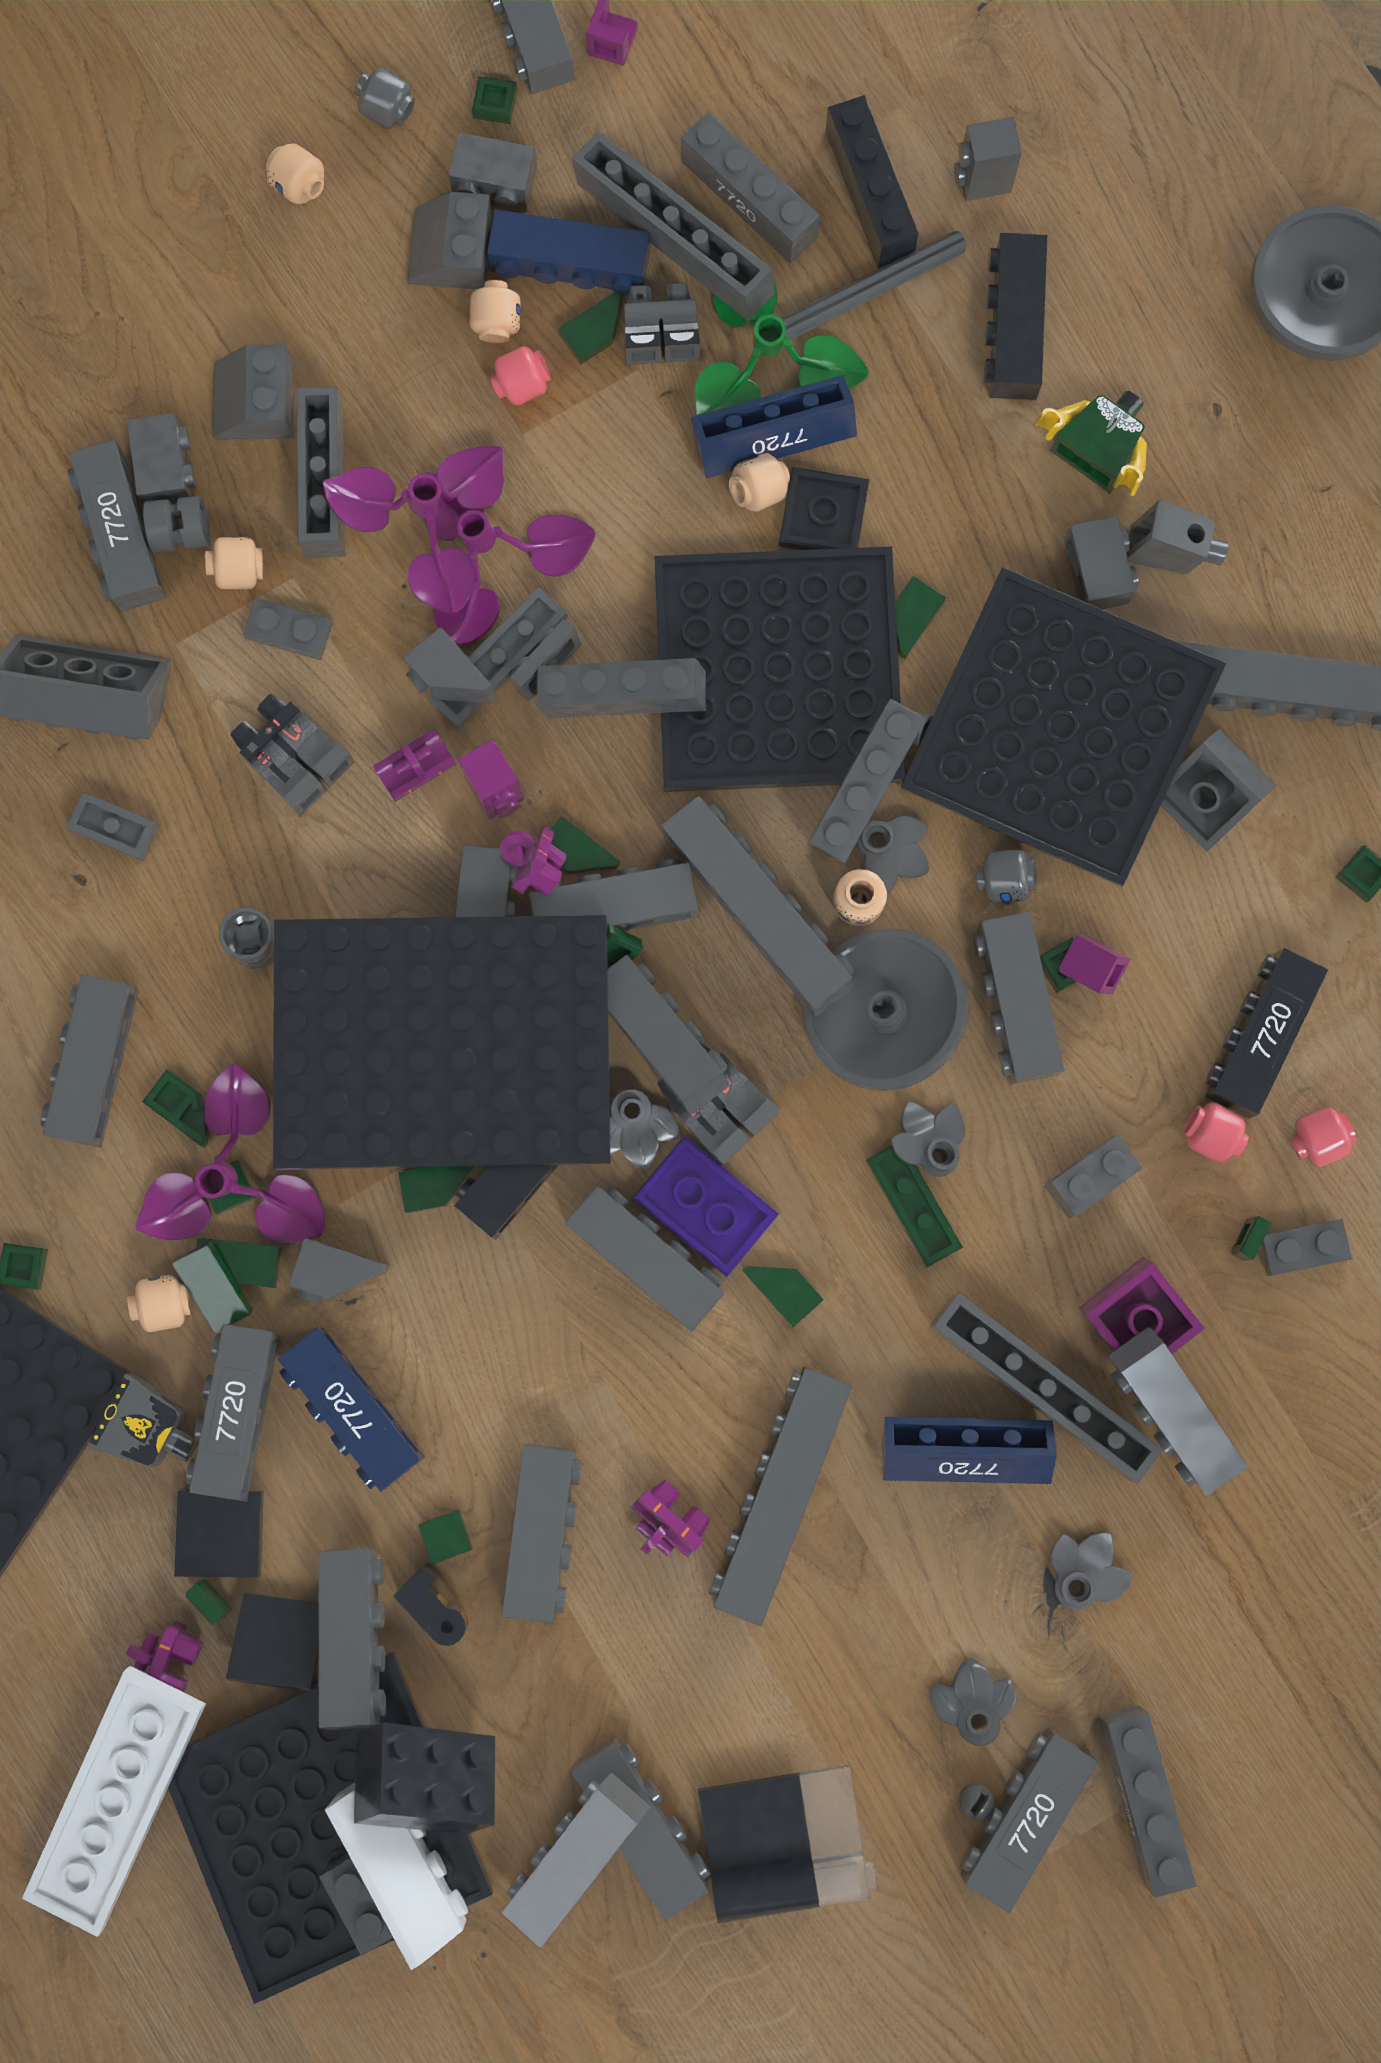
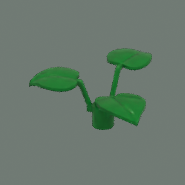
(823, 358)

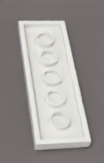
(113, 1800)

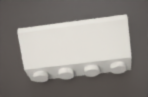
(402, 1881)

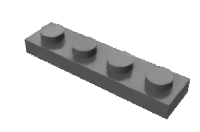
(505, 648)

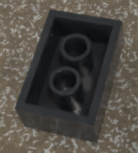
(424, 1779)

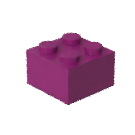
(1139, 1301)

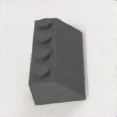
(82, 687)

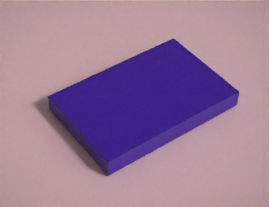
(705, 1206)

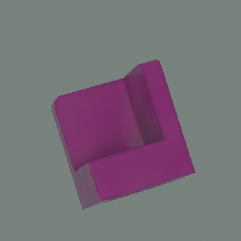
(610, 34)
(1094, 964)

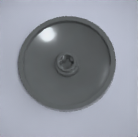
(1321, 283)
(897, 1018)

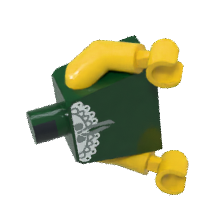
(1100, 439)

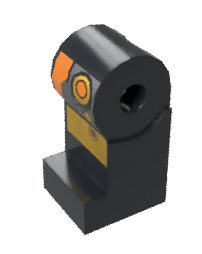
(426, 1605)

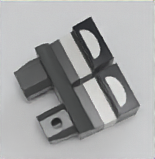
(674, 317)

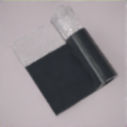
(784, 1844)

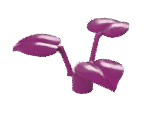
(367, 494)
(556, 549)
(175, 1203)

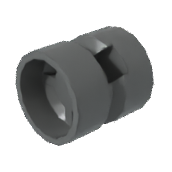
(163, 525)
(248, 937)

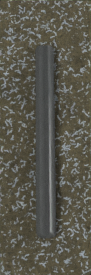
(874, 284)

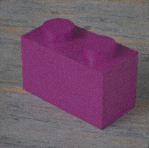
(492, 780)

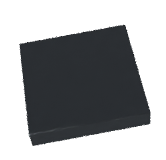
(823, 510)
(218, 1536)
(275, 1643)

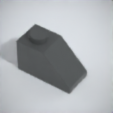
(446, 671)
(331, 1271)

